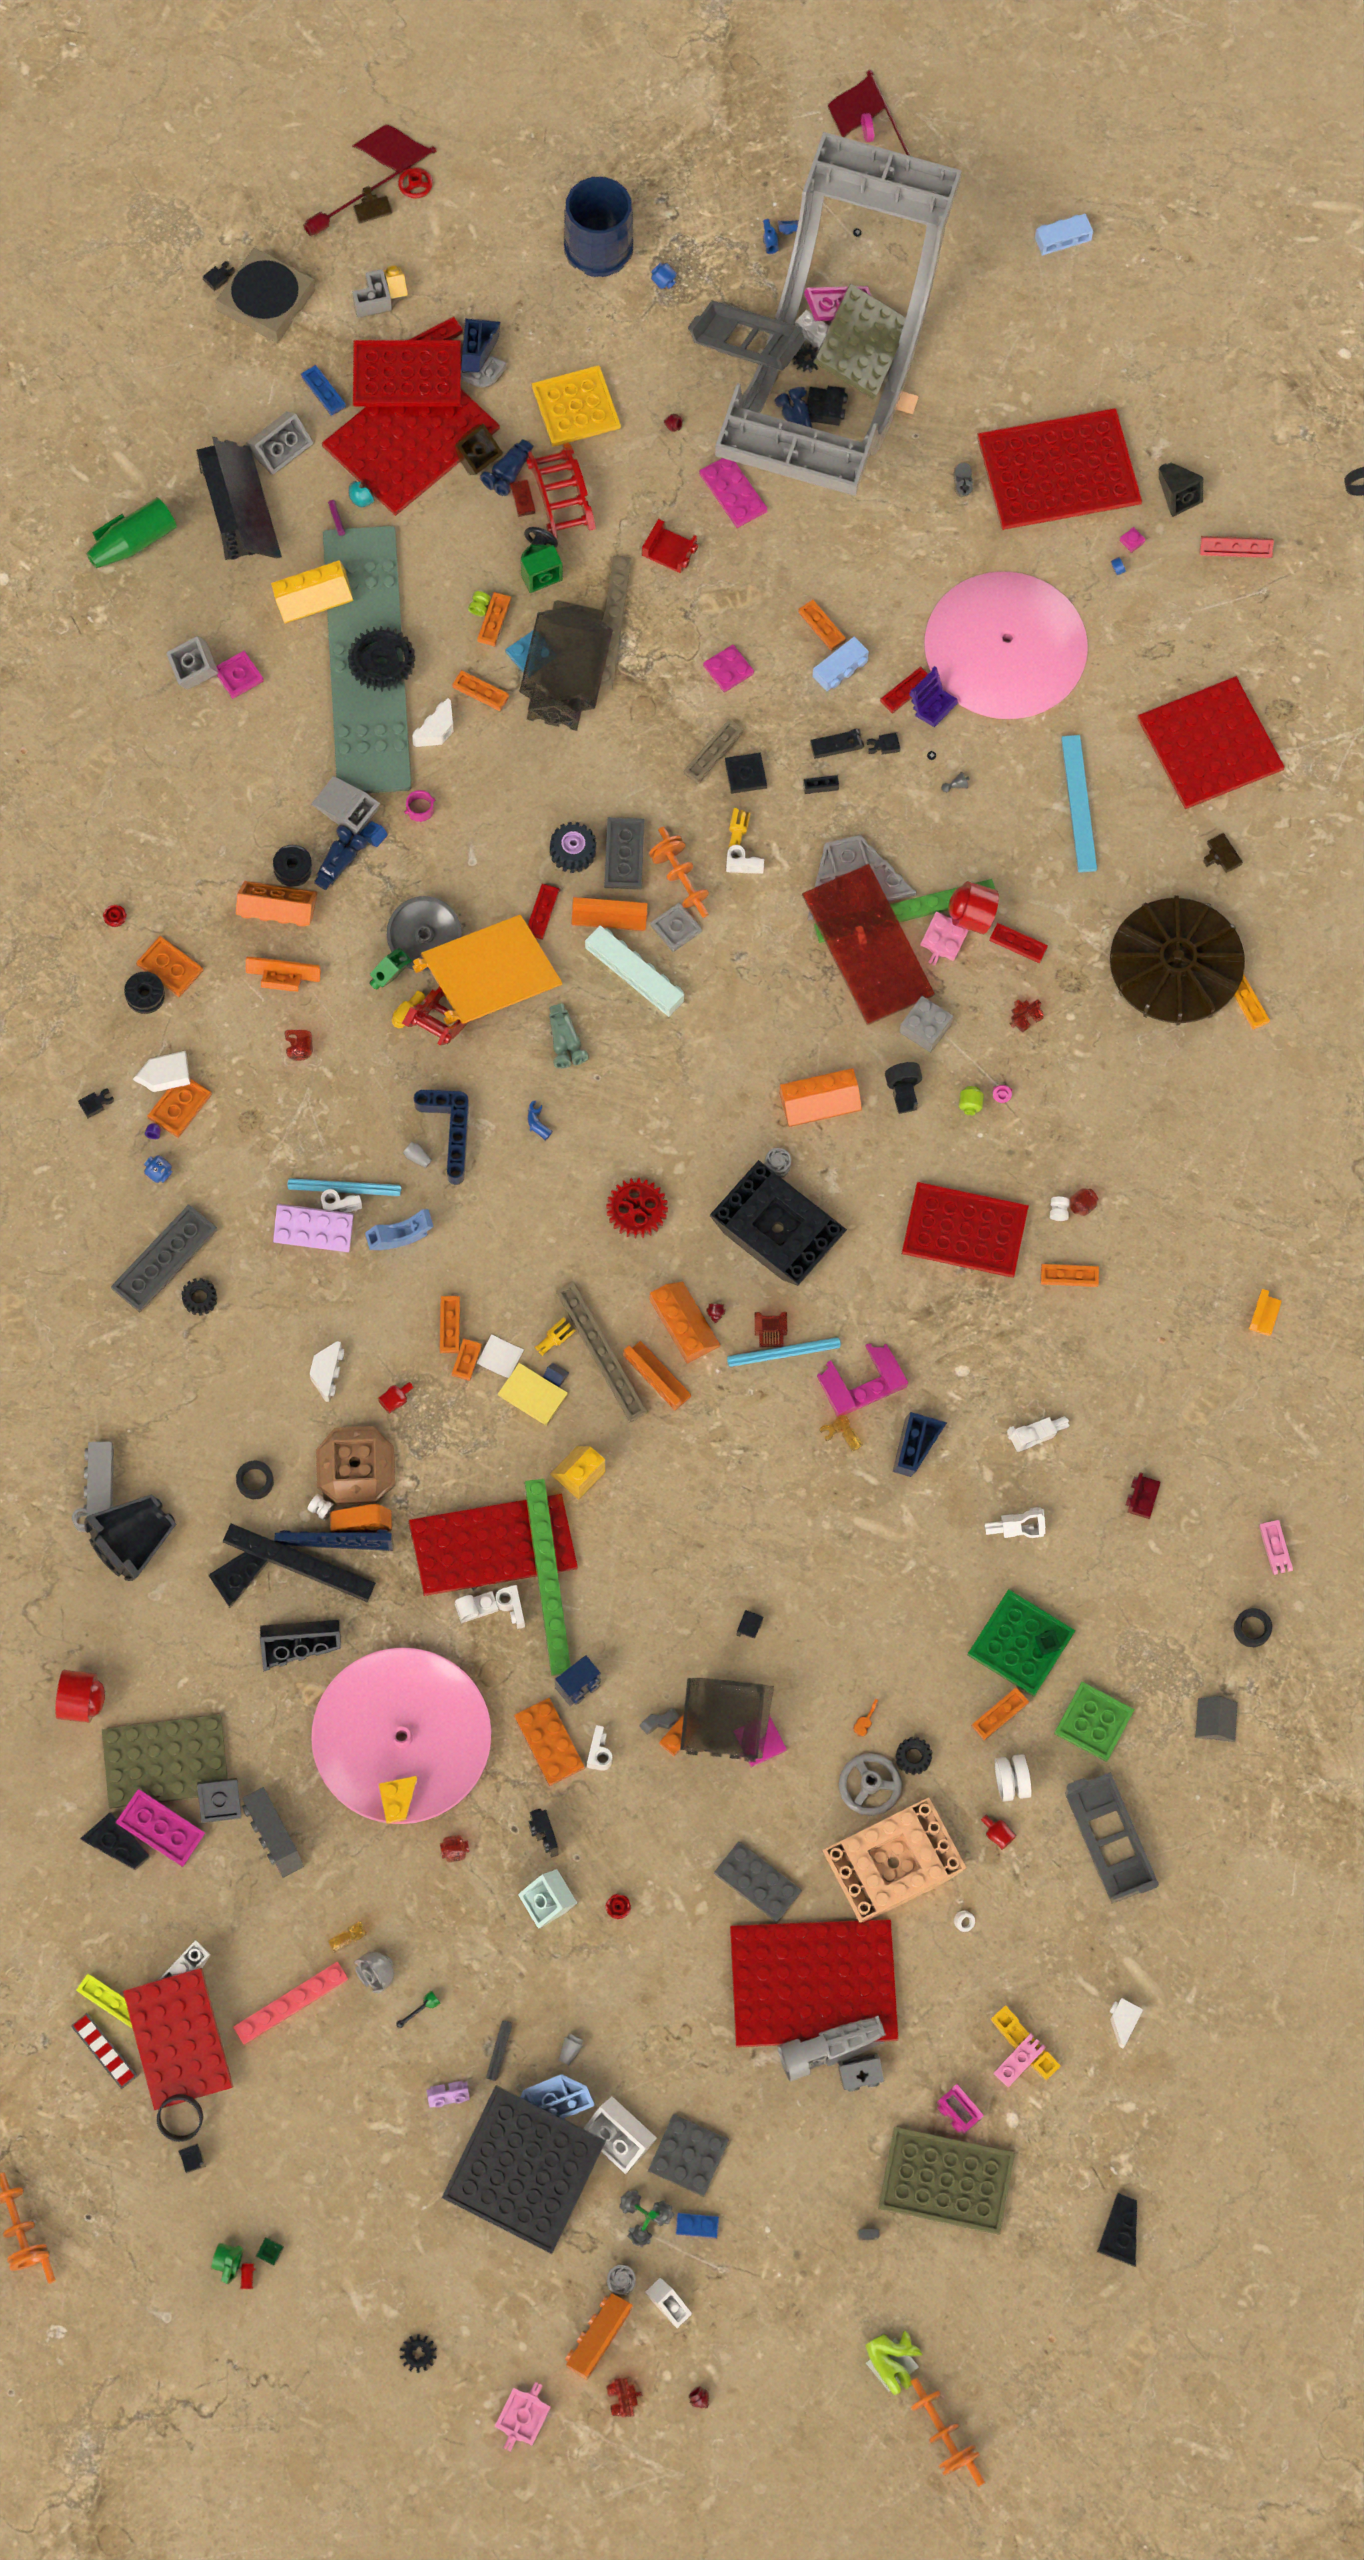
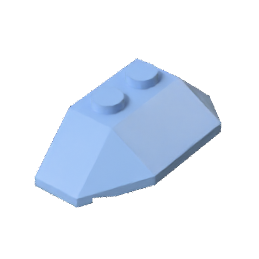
(559, 2096)

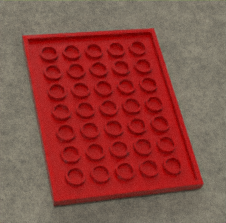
(404, 448)
(1059, 469)
(811, 1979)

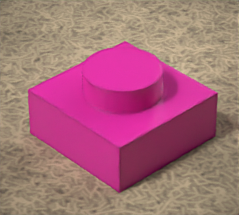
(1132, 539)

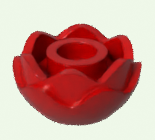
(111, 911)
(624, 1904)

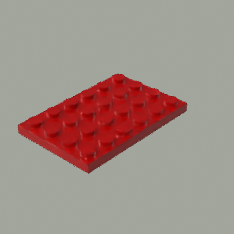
(407, 373)
(965, 1229)
(178, 2038)

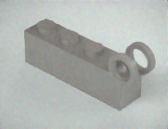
(99, 1481)

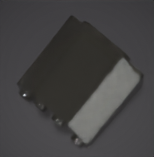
(726, 1718)

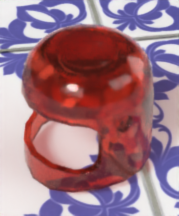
(301, 1047)

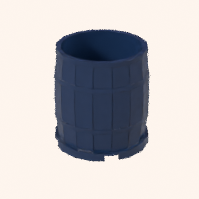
(598, 226)

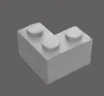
(373, 298)

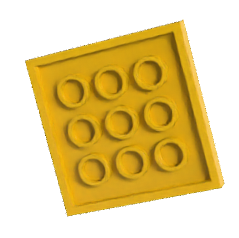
(575, 406)

